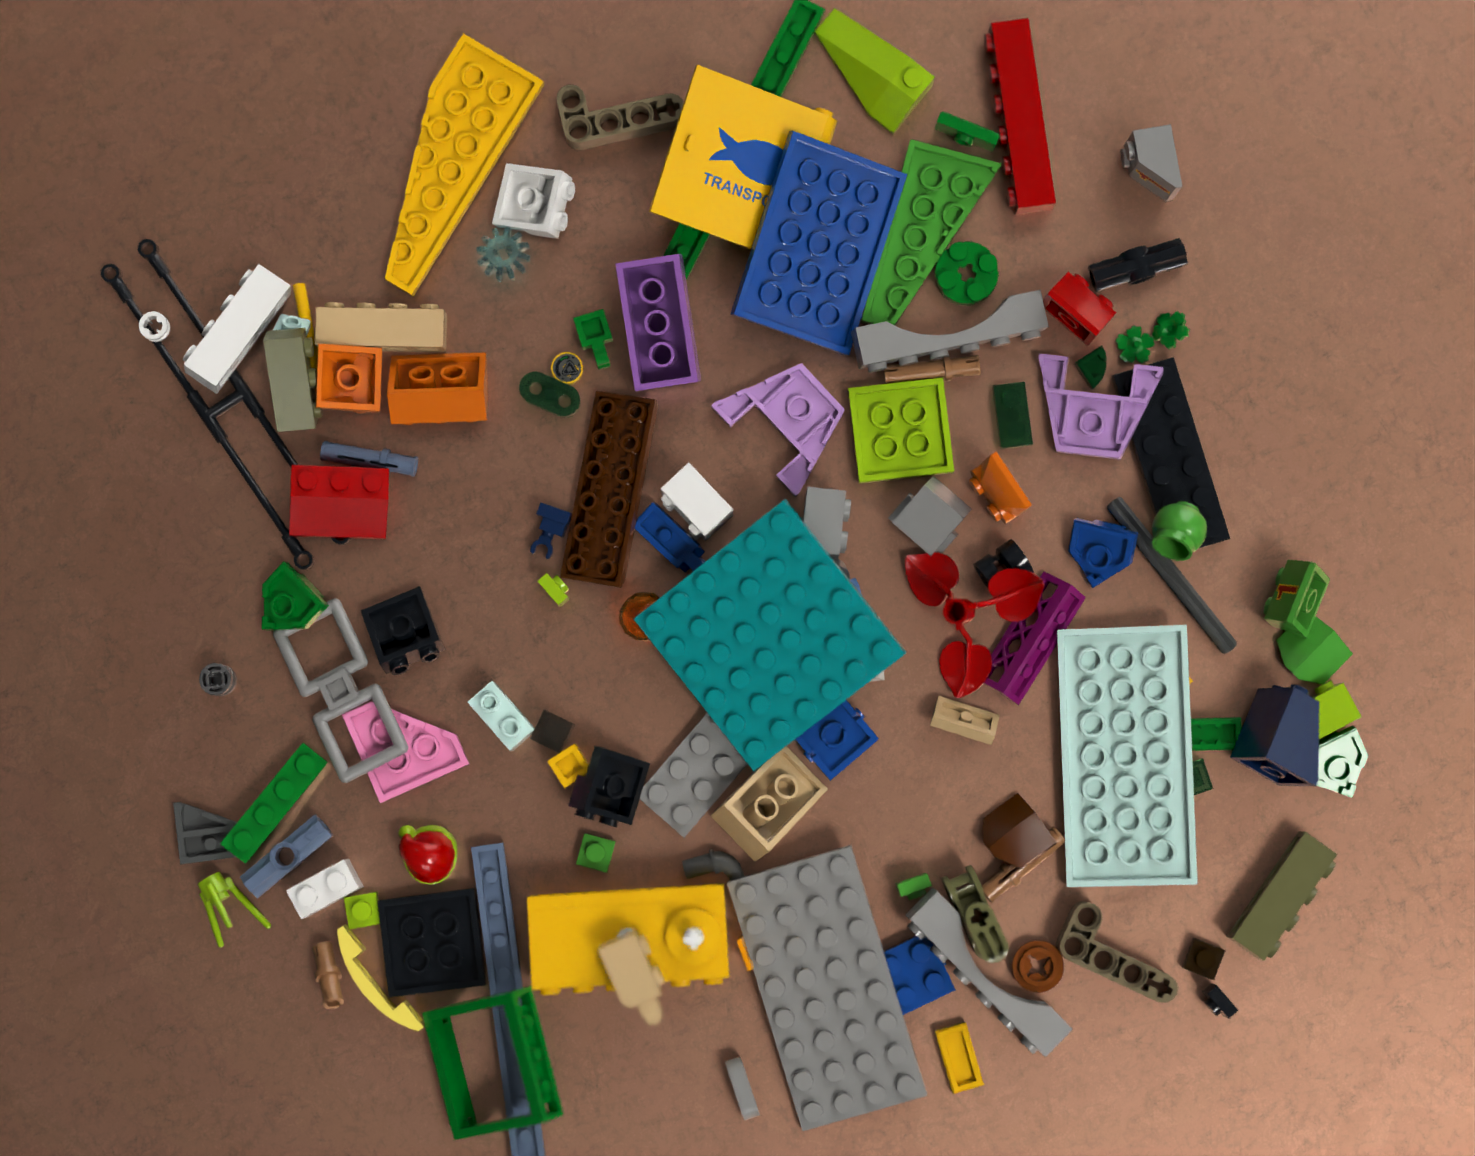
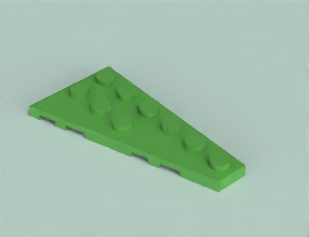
(931, 209)

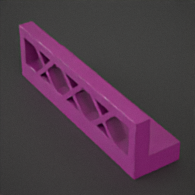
(1036, 640)

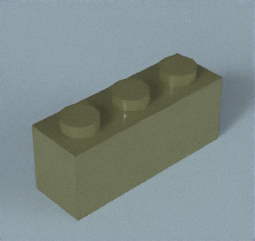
(292, 379)

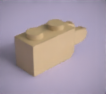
(633, 975)

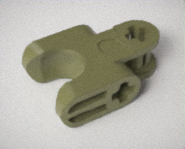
(984, 936)

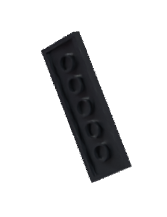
(1172, 451)

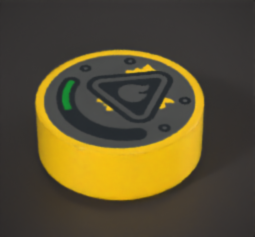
(567, 368)

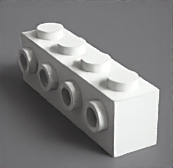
(237, 328)

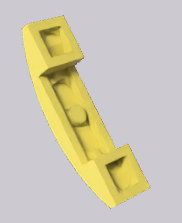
(350, 949)

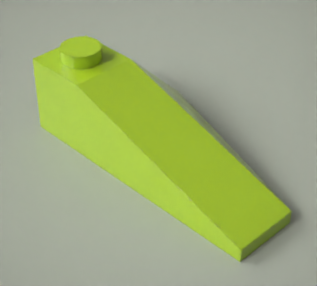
(878, 73)

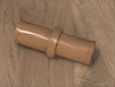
(328, 975)

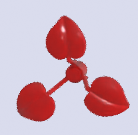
(1013, 592)

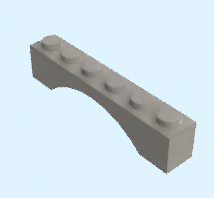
(887, 343)
(942, 926)

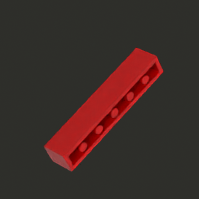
(1021, 116)

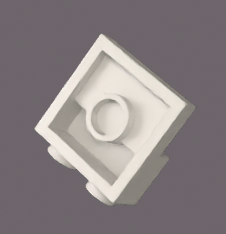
(533, 200)

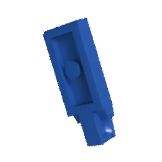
(669, 538)

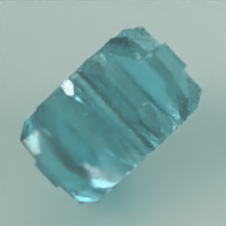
(511, 244)

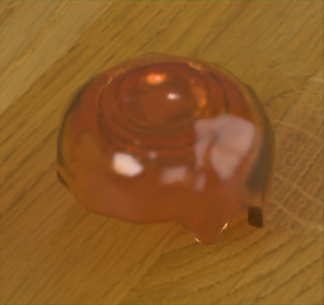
(632, 608)

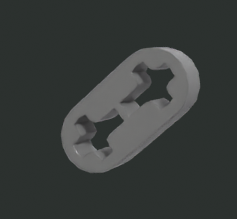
(742, 1088)

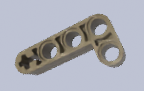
(621, 114)
(1118, 960)

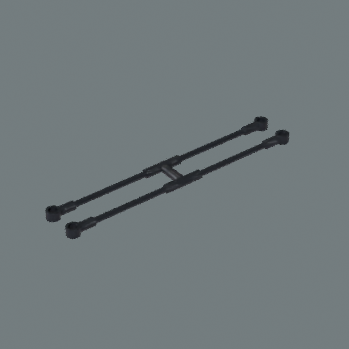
(209, 415)

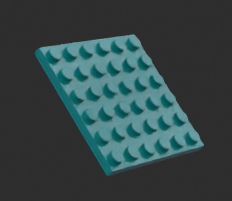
(770, 635)

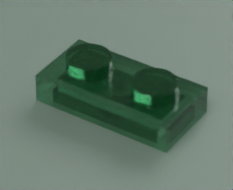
(1012, 415)

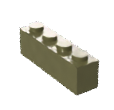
(1282, 896)

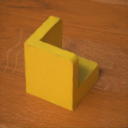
(569, 765)

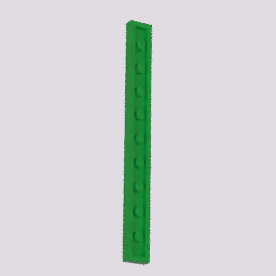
(771, 77)

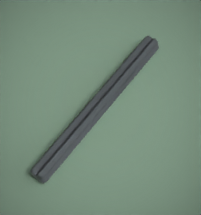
(1173, 578)

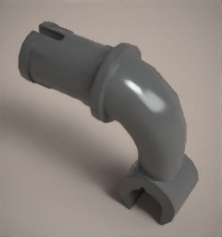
(713, 861)

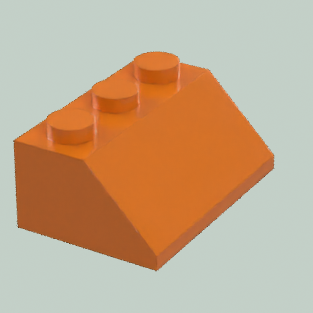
(438, 388)

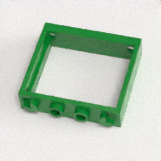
(530, 1053)

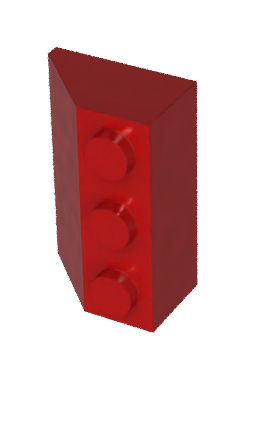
(338, 502)

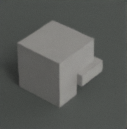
(930, 516)

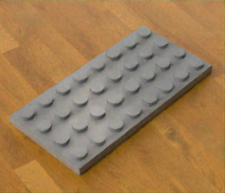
(827, 988)

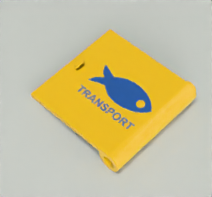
(729, 154)

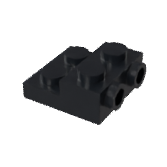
(403, 631)
(609, 788)

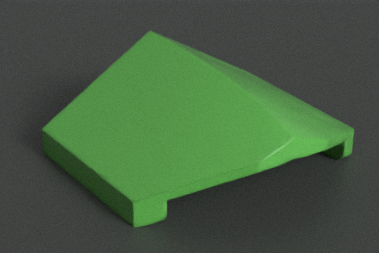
(1316, 656)

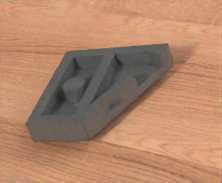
(200, 834)

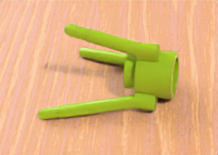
(214, 891)

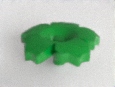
(1170, 328)
(1134, 345)

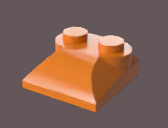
(348, 378)
(1000, 489)

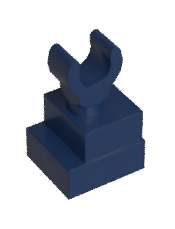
(553, 522)

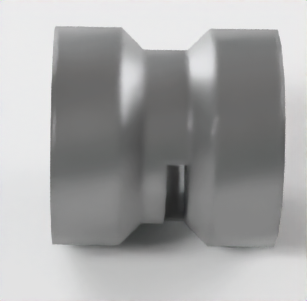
(222, 683)

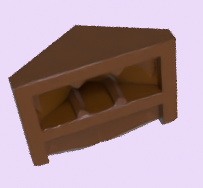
(1016, 833)

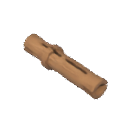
(946, 368)
(993, 889)

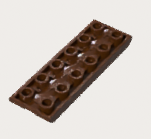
(609, 489)

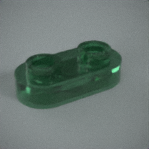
(550, 395)

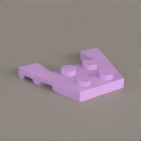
(798, 410)
(1095, 421)

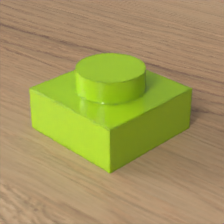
(555, 588)
(362, 910)

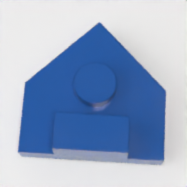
(1101, 548)

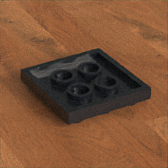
(431, 942)

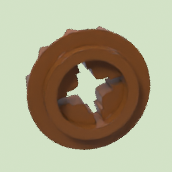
(1053, 967)

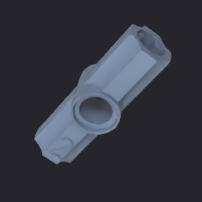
(270, 868)

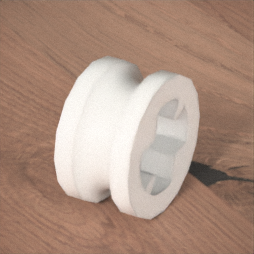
(161, 335)

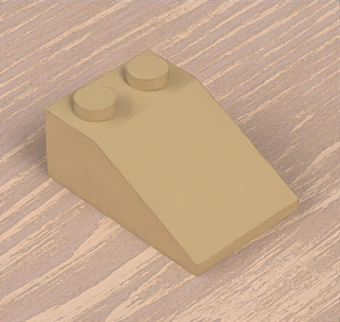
(769, 803)

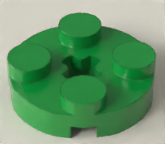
(983, 266)

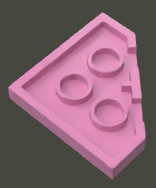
(429, 755)

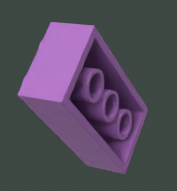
(658, 322)

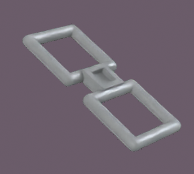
(342, 696)

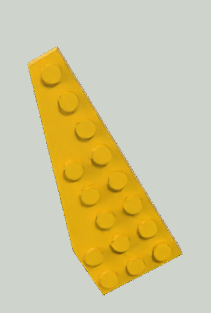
(464, 130)

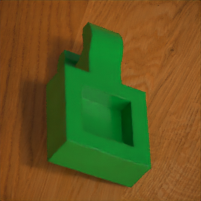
(594, 333)

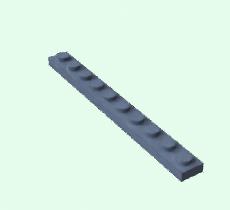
(504, 976)

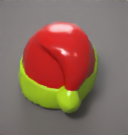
(428, 852)

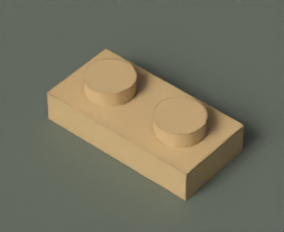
(965, 720)

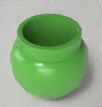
(1178, 531)

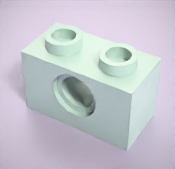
(501, 716)

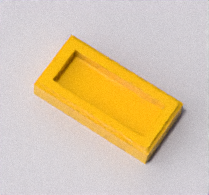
(959, 1057)

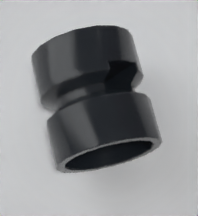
(1007, 556)

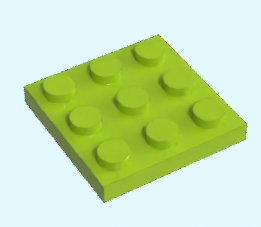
(900, 430)

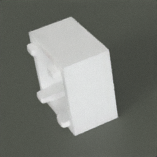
(696, 502)

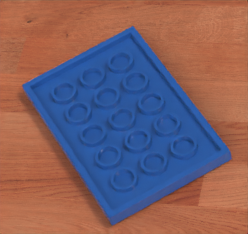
(818, 243)

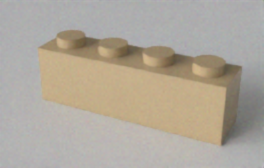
(385, 328)

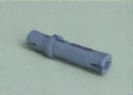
(369, 458)

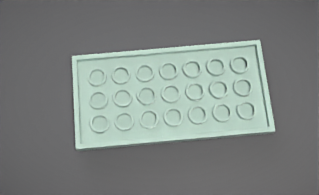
(1127, 756)

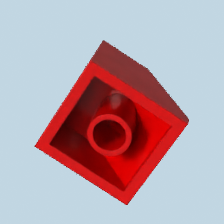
(1078, 307)

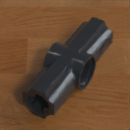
(1137, 265)

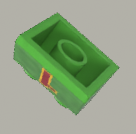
(1296, 597)

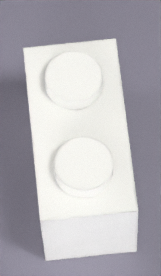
(325, 888)

